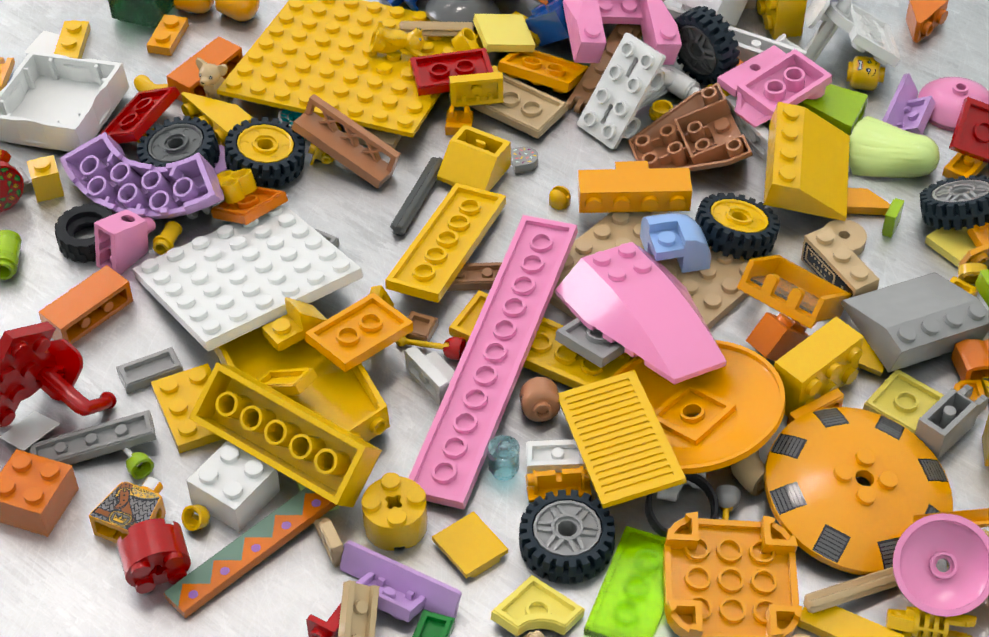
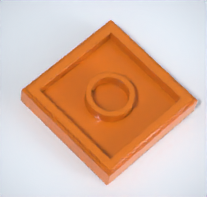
(251, 207)

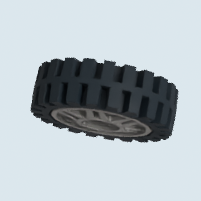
(956, 203)
(566, 536)

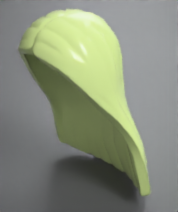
(890, 152)

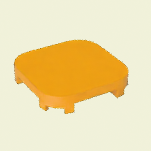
(730, 578)

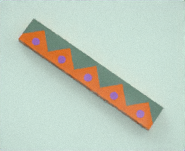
(246, 551)

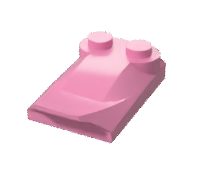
(786, 81)

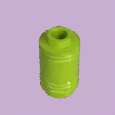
(9, 253)

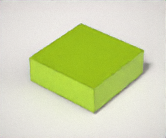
(892, 217)

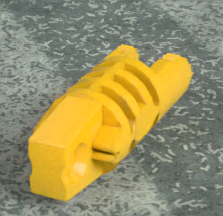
(918, 623)

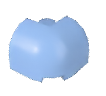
(676, 237)

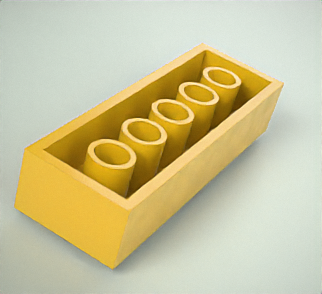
(285, 435)

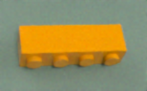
(634, 190)

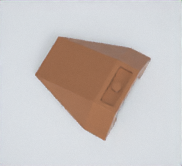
(693, 135)

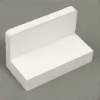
(429, 372)

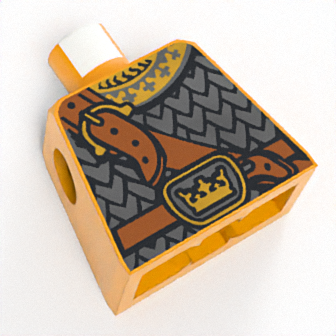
(126, 507)

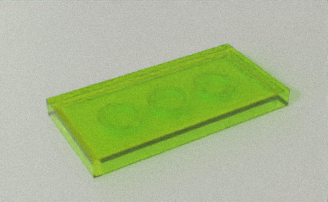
(632, 590)

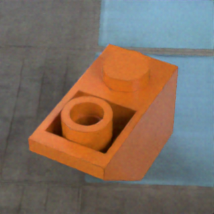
(924, 16)
(776, 335)

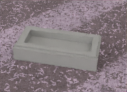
(144, 370)

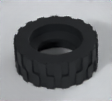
(73, 221)

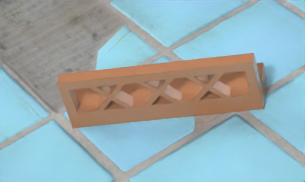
(345, 146)

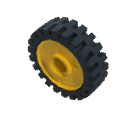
(266, 148)
(737, 225)

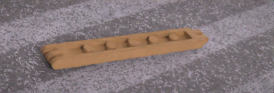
(589, 81)

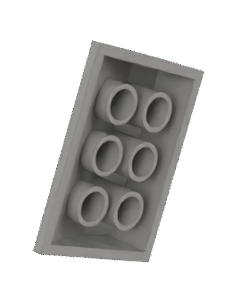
(917, 319)

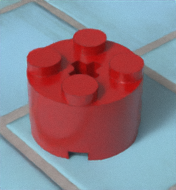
(153, 554)

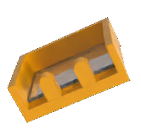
(792, 290)

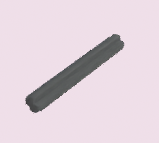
(416, 197)

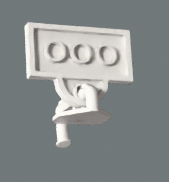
(864, 30)

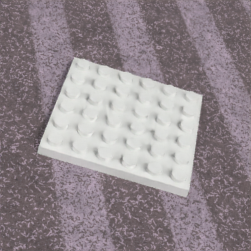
(243, 274)

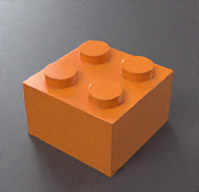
(35, 492)

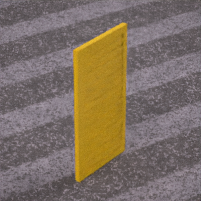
(620, 439)

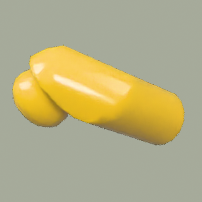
(143, 83)

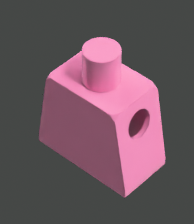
(121, 239)

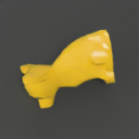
(391, 40)

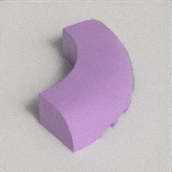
(149, 191)

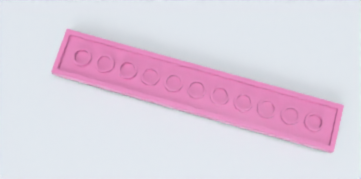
(492, 361)

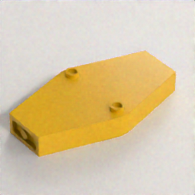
(340, 397)

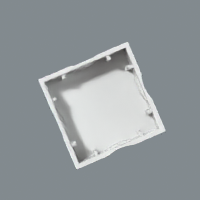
(59, 100)

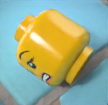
(865, 73)

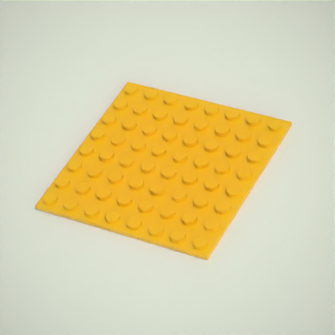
(326, 53)

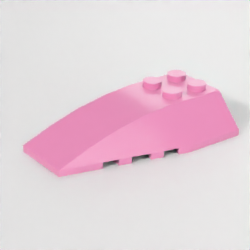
(643, 310)

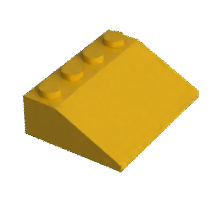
(806, 163)

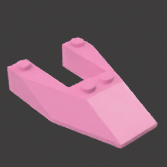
(587, 33)

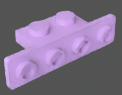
(907, 110)
(401, 589)

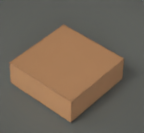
(423, 326)

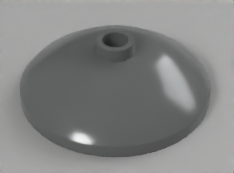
(459, 10)

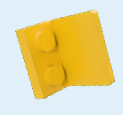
(476, 89)

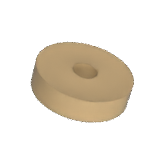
(850, 233)

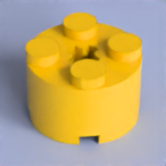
(394, 512)

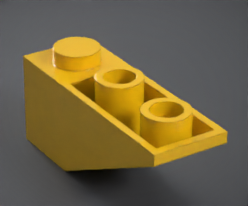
(218, 114)

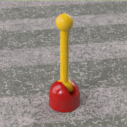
(452, 347)

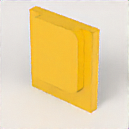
(470, 545)

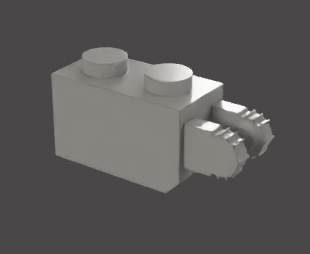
(949, 419)

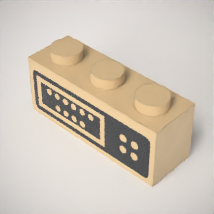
(836, 263)

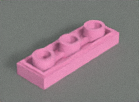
(740, 73)

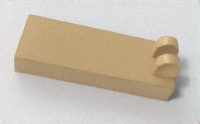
(358, 610)

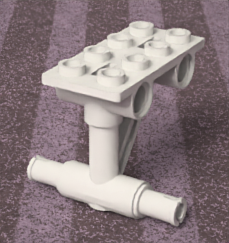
(627, 85)

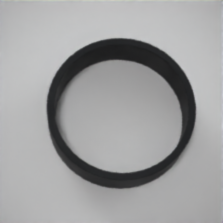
(700, 482)

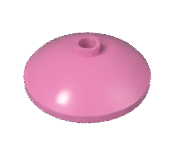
(949, 98)
(962, 546)

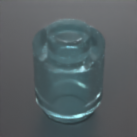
(503, 457)

